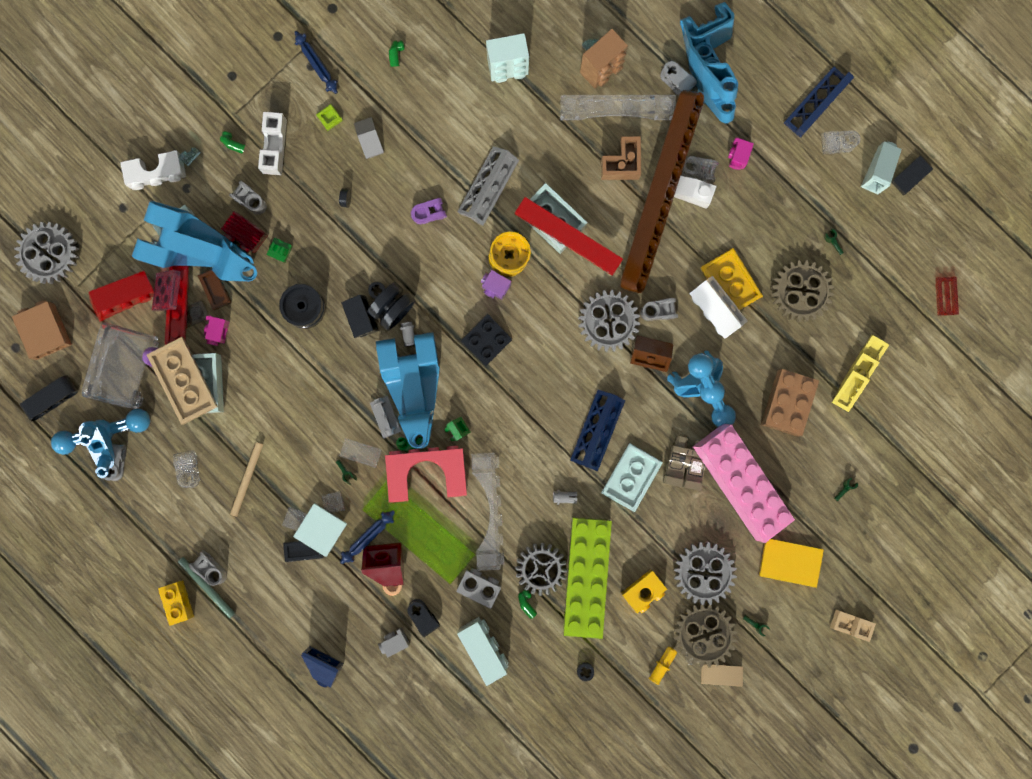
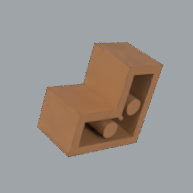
(625, 166)

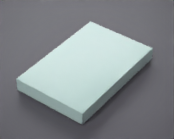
(631, 477)

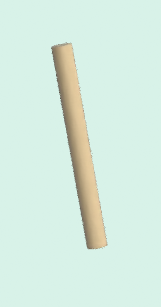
(246, 479)

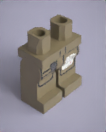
(683, 460)

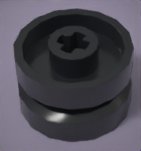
(293, 298)
(391, 306)

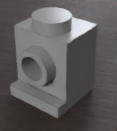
(394, 642)

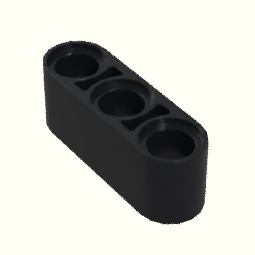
(48, 398)

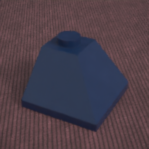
(322, 666)

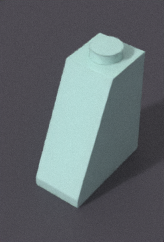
(882, 168)

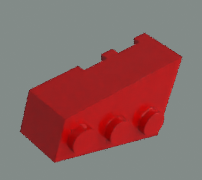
(120, 295)

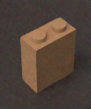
(41, 330)

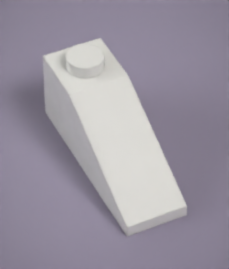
(695, 191)

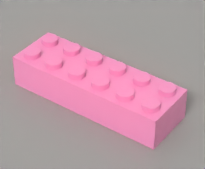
(743, 483)

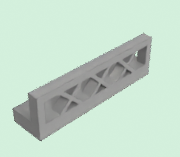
(491, 186)

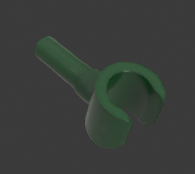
(833, 240)
(346, 474)
(845, 489)
(758, 626)

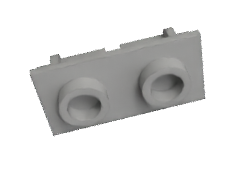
(385, 417)

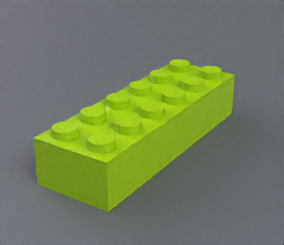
(587, 577)

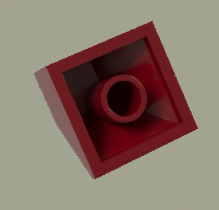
(384, 564)

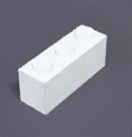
(718, 307)

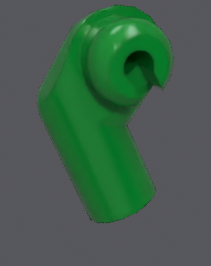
(393, 52)
(231, 144)
(404, 445)
(524, 604)

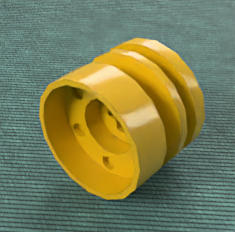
(509, 243)

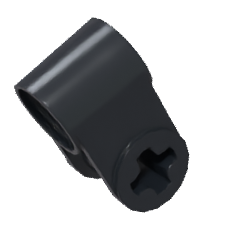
(424, 620)

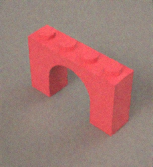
(400, 464)

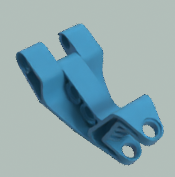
(712, 76)
(191, 243)
(412, 384)

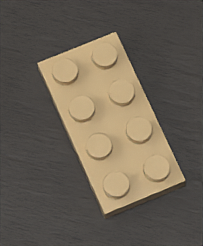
(182, 380)

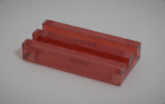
(954, 296)

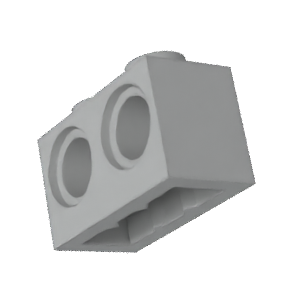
(476, 593)

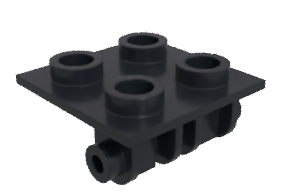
(486, 339)

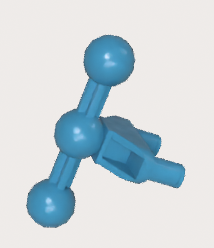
(704, 382)
(98, 436)

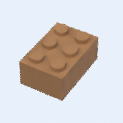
(603, 59)
(789, 402)

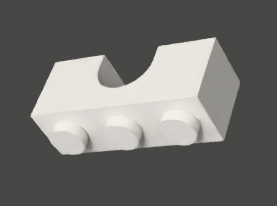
(274, 141)
(169, 169)

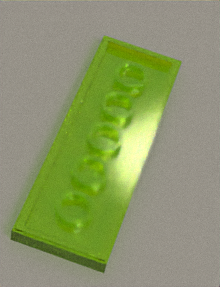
(421, 535)

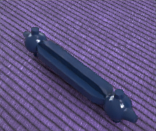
(316, 62)
(367, 537)

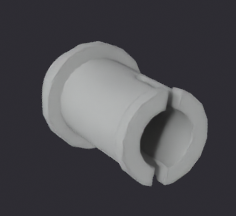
(408, 333)
(564, 497)

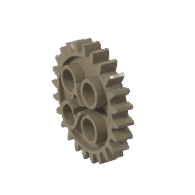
(801, 307)
(712, 652)

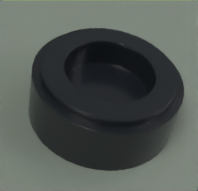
(345, 197)

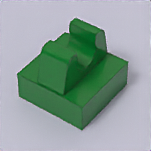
(279, 250)
(458, 429)

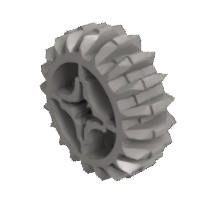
(533, 574)

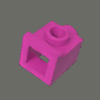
(740, 154)
(216, 330)

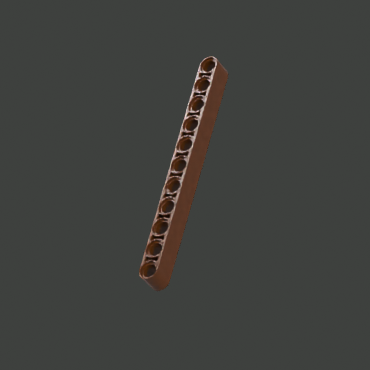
(662, 191)

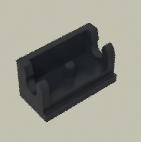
(357, 316)

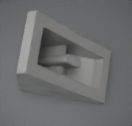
(368, 138)

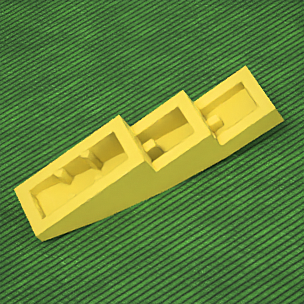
(860, 372)

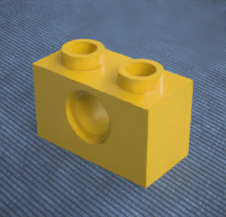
(650, 581)
(176, 602)

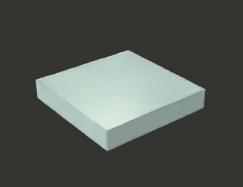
(320, 530)

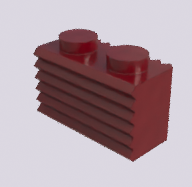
(244, 232)

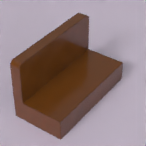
(652, 353)

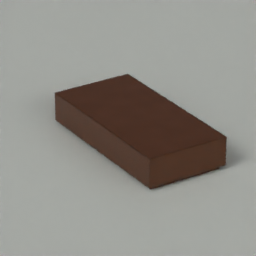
(214, 290)

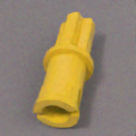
(663, 665)

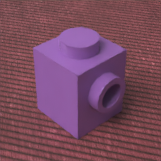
(495, 285)

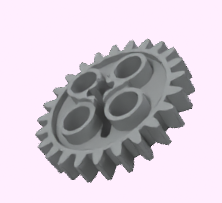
(36, 267)
(626, 318)
(702, 590)

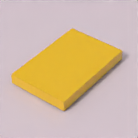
(733, 278)
(791, 562)

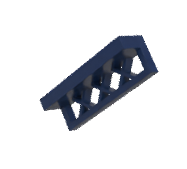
(837, 89)
(601, 430)

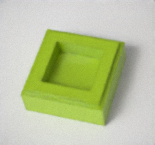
(329, 117)

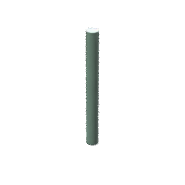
(207, 588)

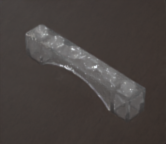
(589, 106)
(488, 553)

